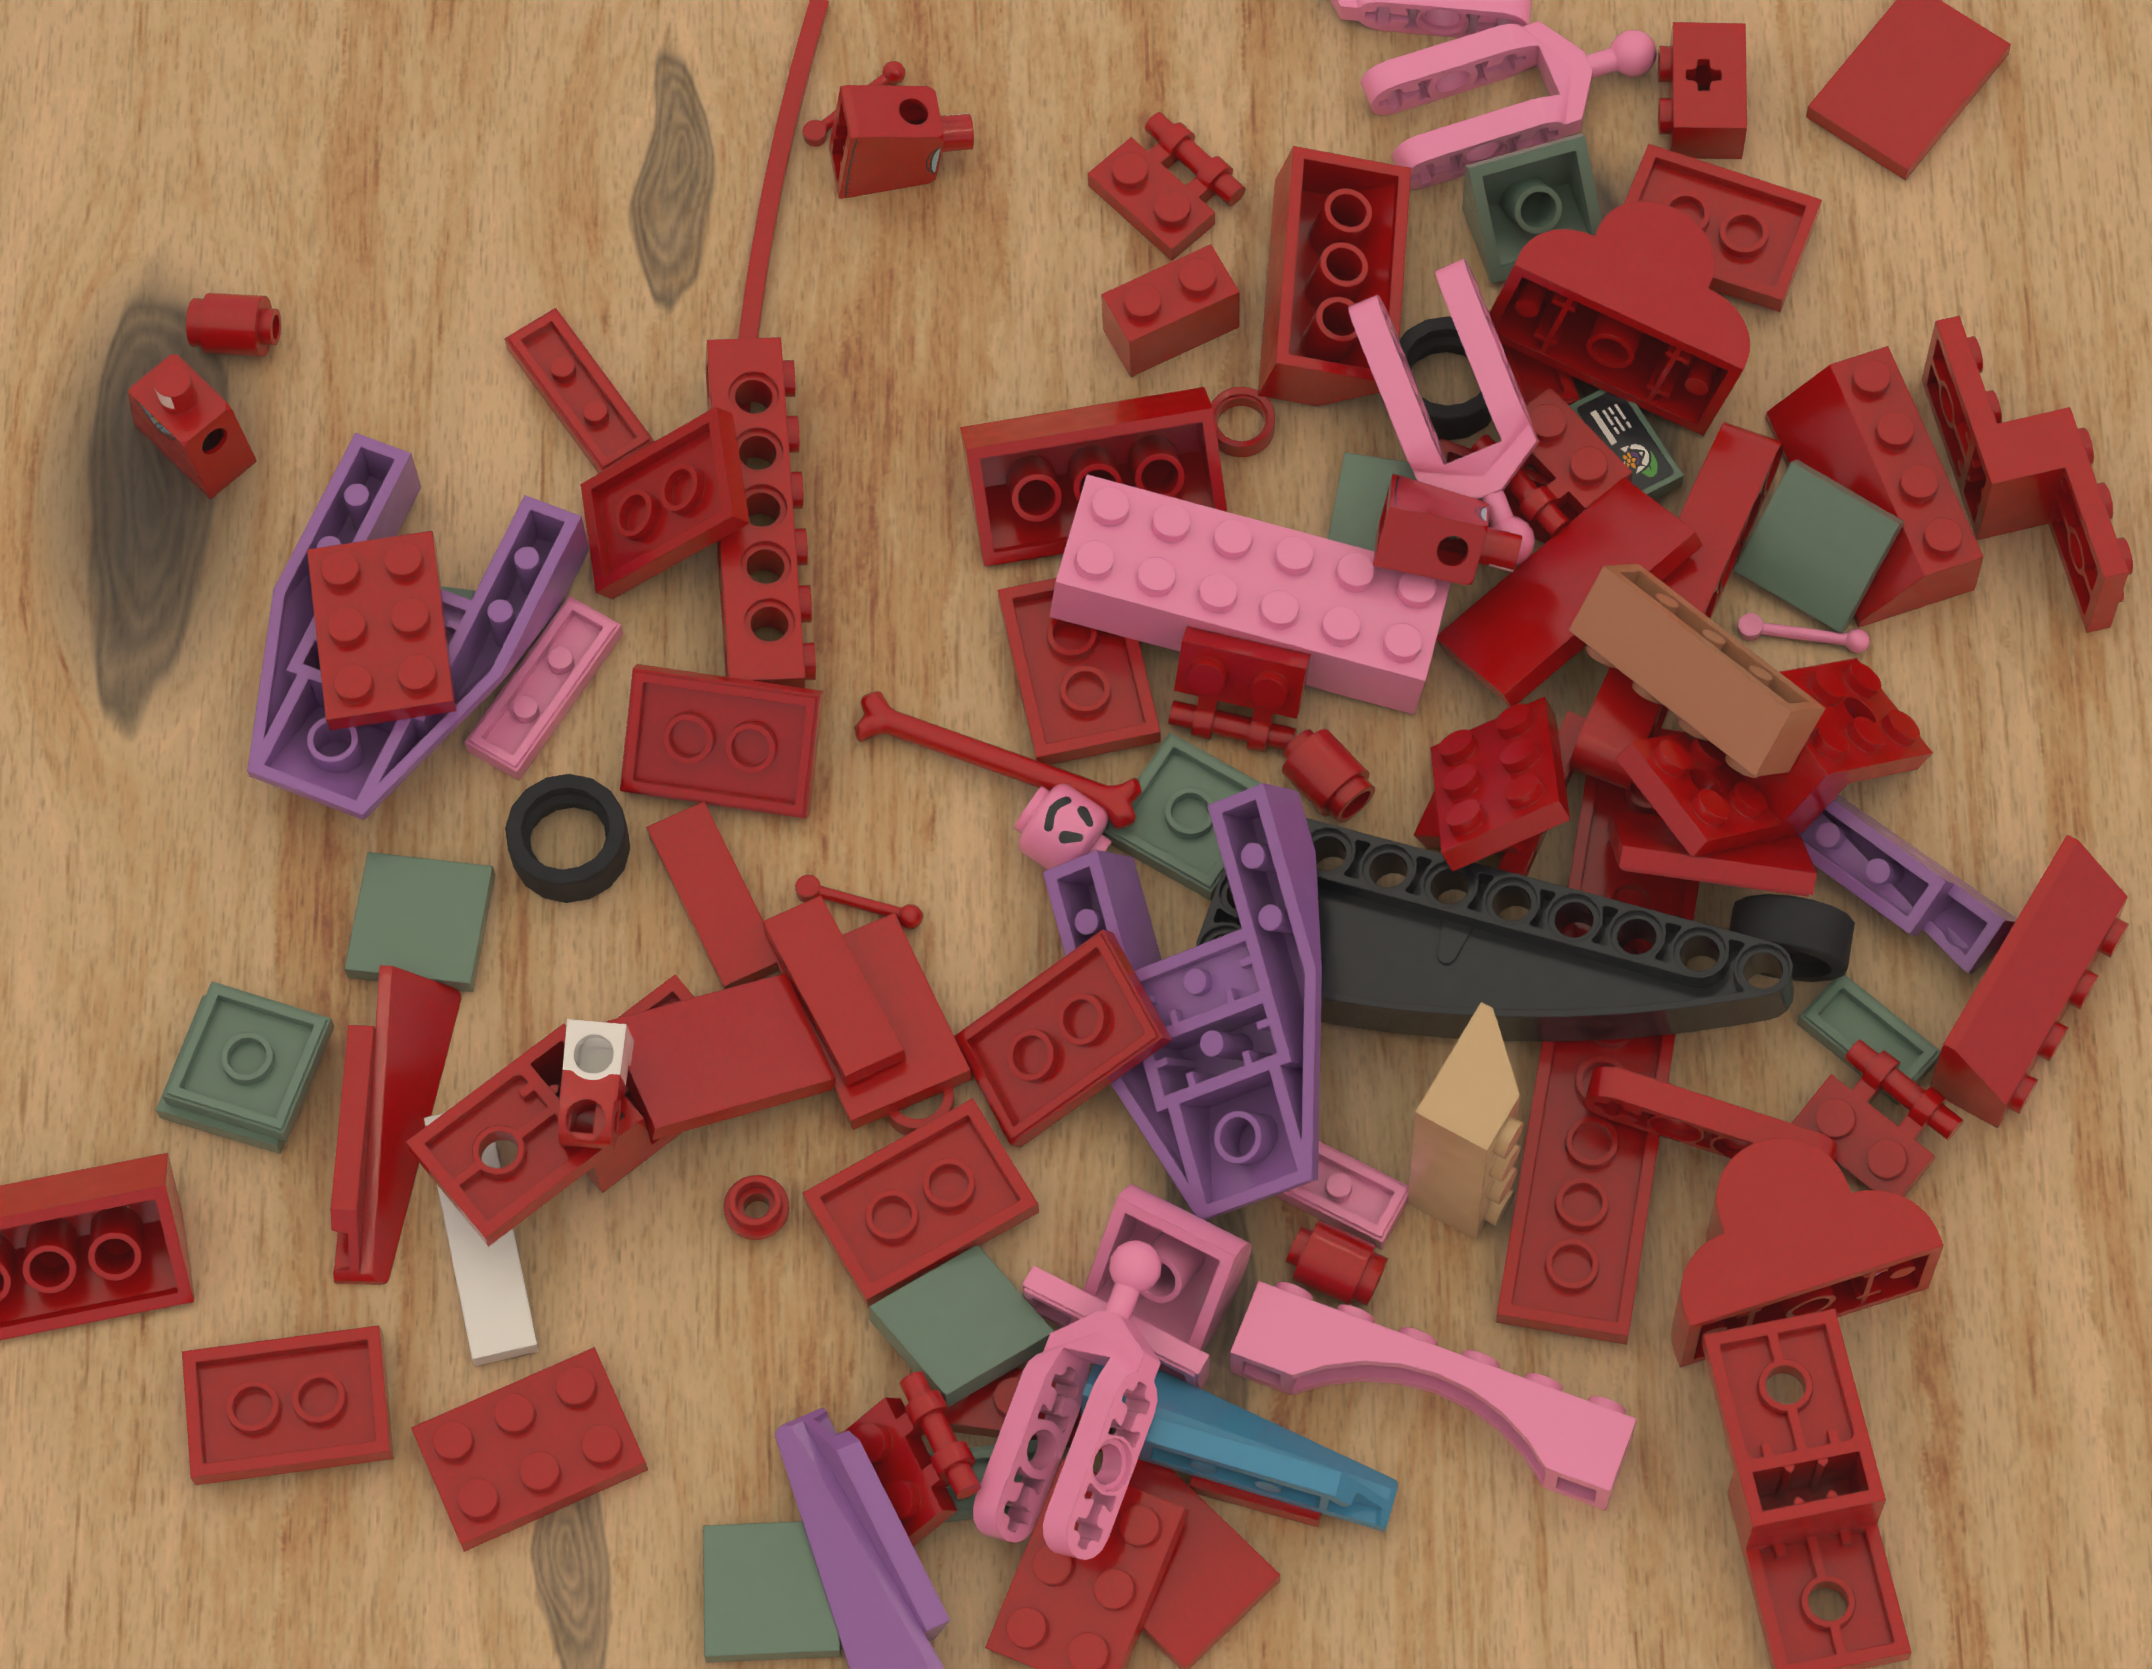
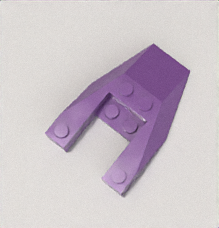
(485, 635)
(1240, 1081)

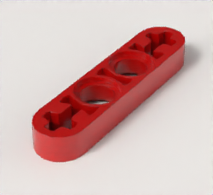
(1688, 1115)

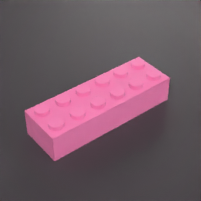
(1163, 564)

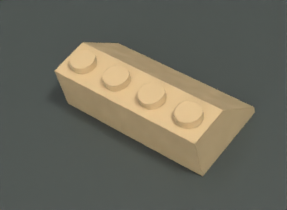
(1468, 1133)

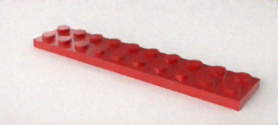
(1583, 1175)

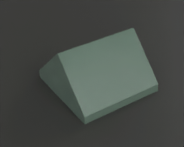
(1526, 195)

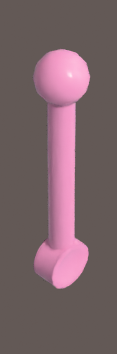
(1752, 627)

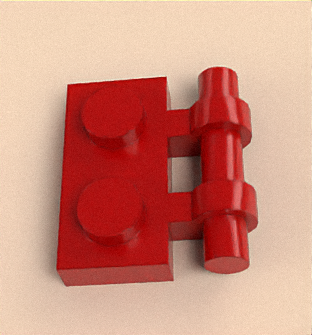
(1153, 198)
(1568, 457)
(1239, 674)
(1867, 1141)
(902, 1463)

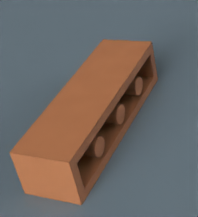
(1696, 671)

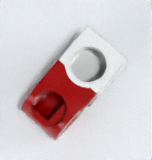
(593, 1083)

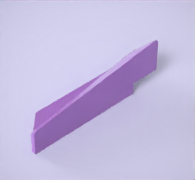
(1906, 884)
(861, 1549)

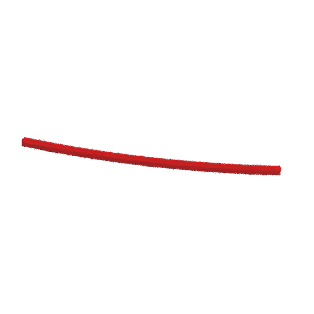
(777, 169)

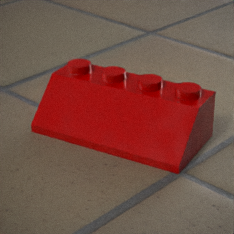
(1331, 245)
(1868, 436)
(1033, 467)
(2030, 987)
(91, 1246)

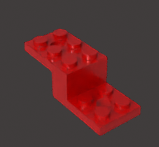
(2026, 474)
(1722, 810)
(523, 1108)
(1806, 1494)

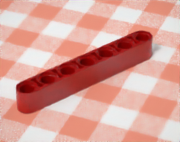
(1722, 514)

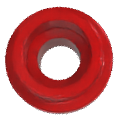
(754, 1189)

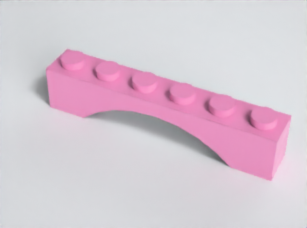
(1305, 1345)

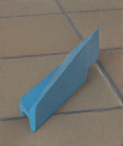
(1244, 1451)

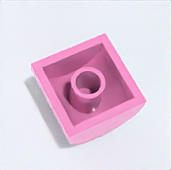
(1197, 1268)

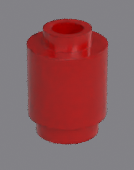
(233, 324)
(1327, 774)
(1336, 1263)

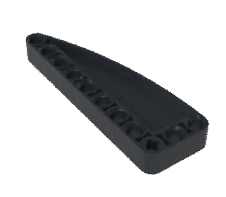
(1425, 966)

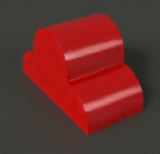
(1629, 312)
(1798, 1243)

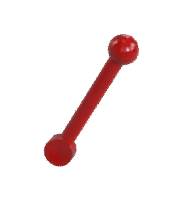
(816, 131)
(809, 887)

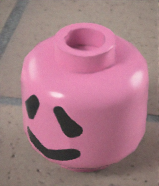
(1061, 826)

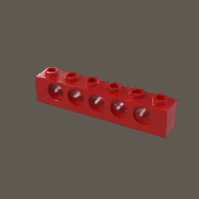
(739, 374)

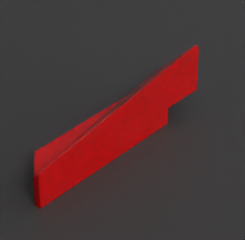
(385, 1096)

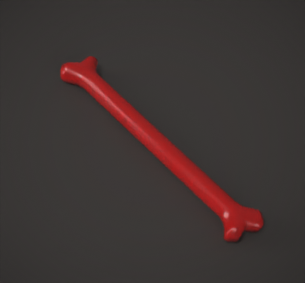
(884, 720)

